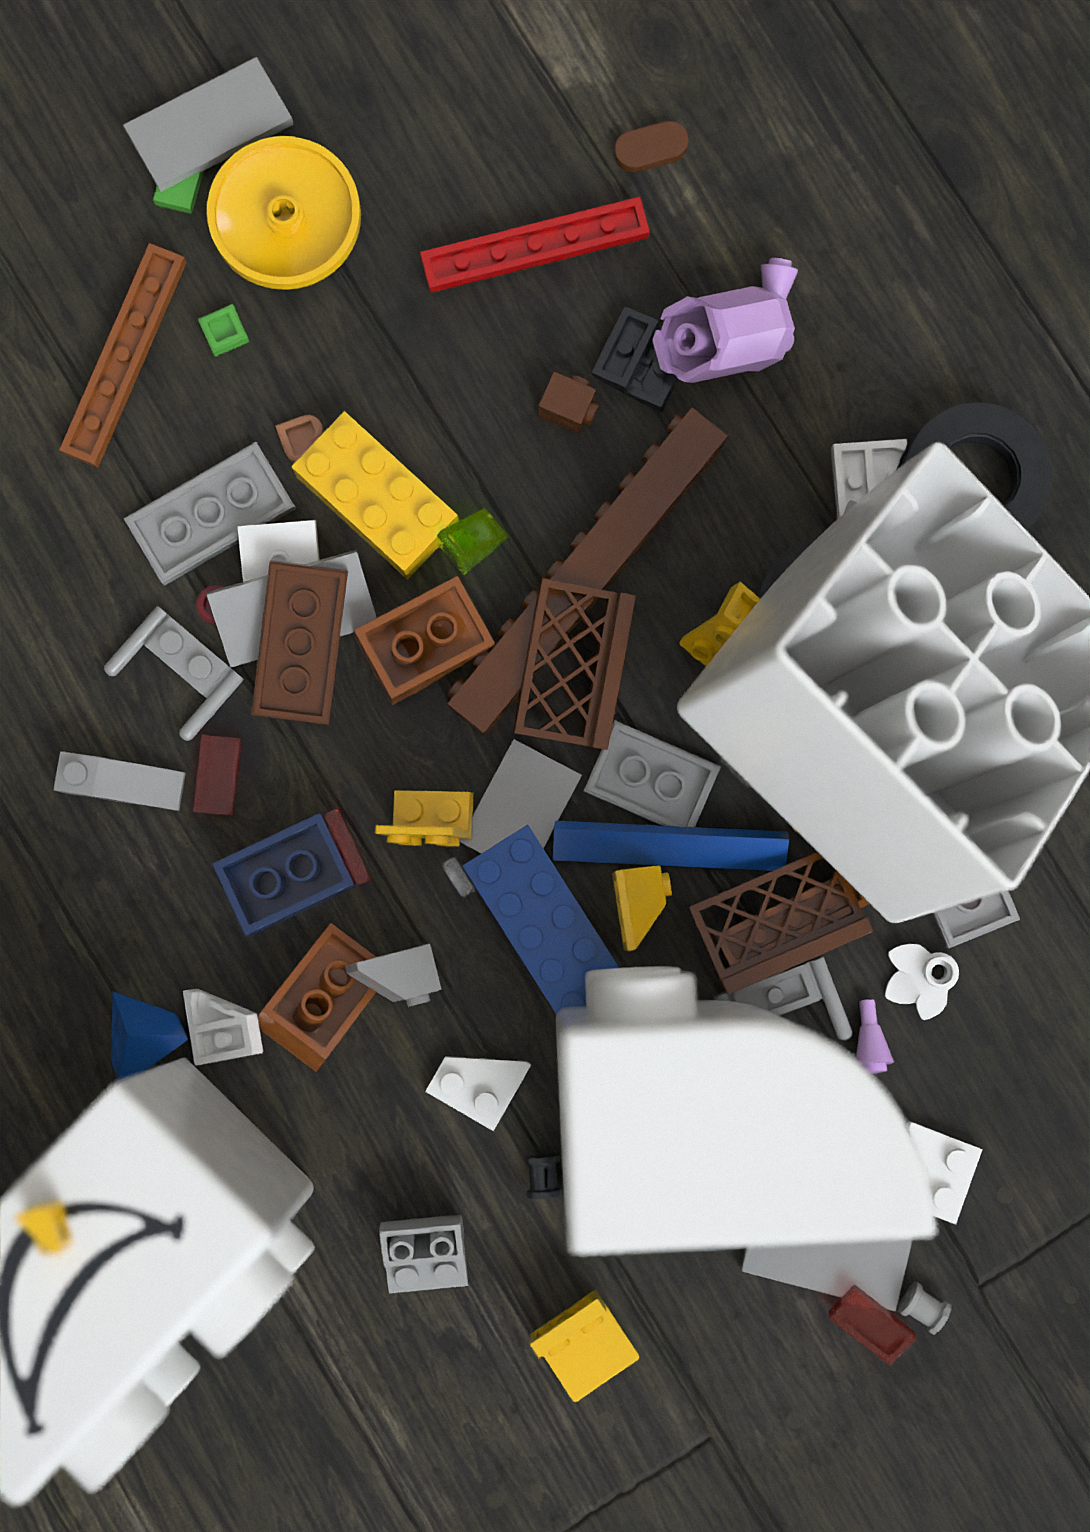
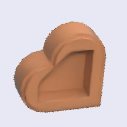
(299, 435)

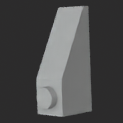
(119, 781)

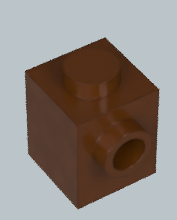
(569, 402)

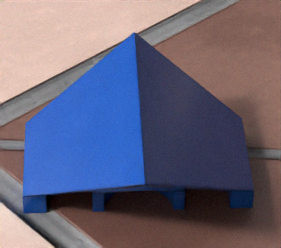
(141, 1035)

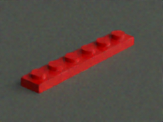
(535, 244)

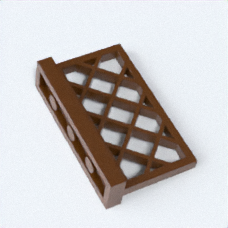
(606, 671)
(789, 953)

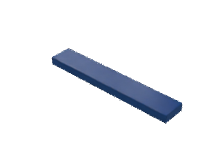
(670, 845)

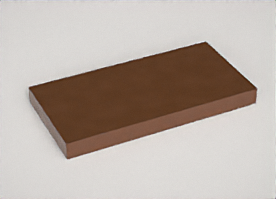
(299, 642)

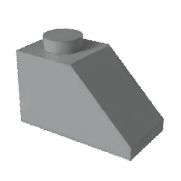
(400, 975)

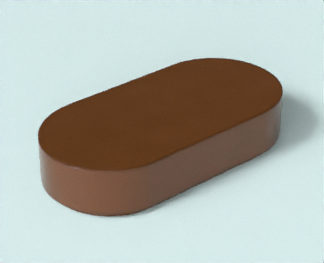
(651, 146)

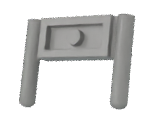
(187, 658)
(795, 989)

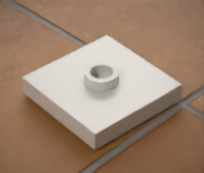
(277, 541)

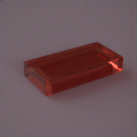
(217, 775)
(348, 847)
(872, 1325)

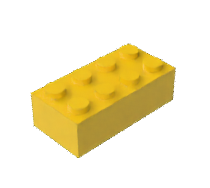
(374, 494)

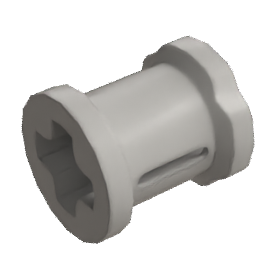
(924, 1308)

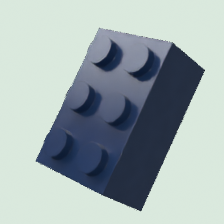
(284, 875)

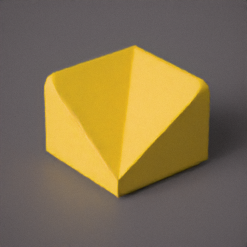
(48, 1226)

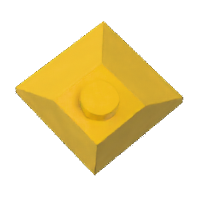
(639, 901)

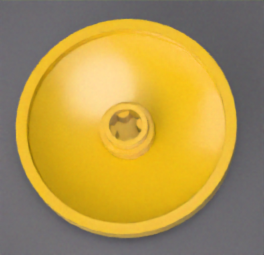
(284, 212)

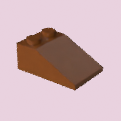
(423, 640)
(318, 999)

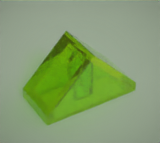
(471, 539)

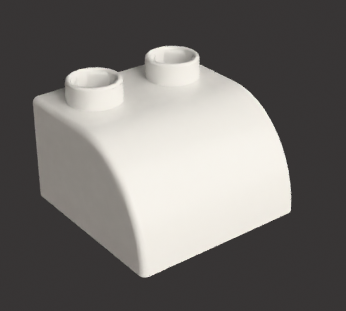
(911, 692)
(721, 1126)

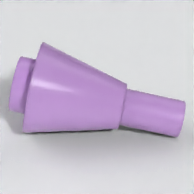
(778, 276)
(872, 1046)

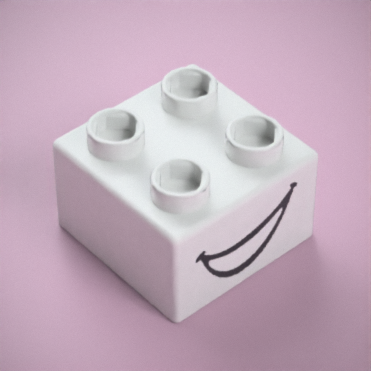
(172, 1230)

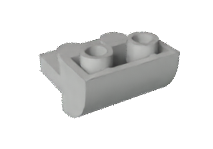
(424, 1253)

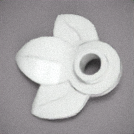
(915, 981)

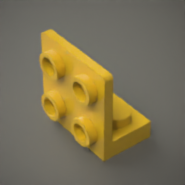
(710, 636)
(431, 815)
(584, 1346)

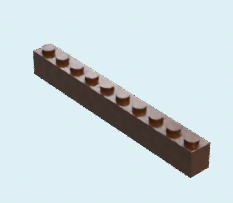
(593, 563)

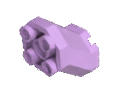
(724, 334)

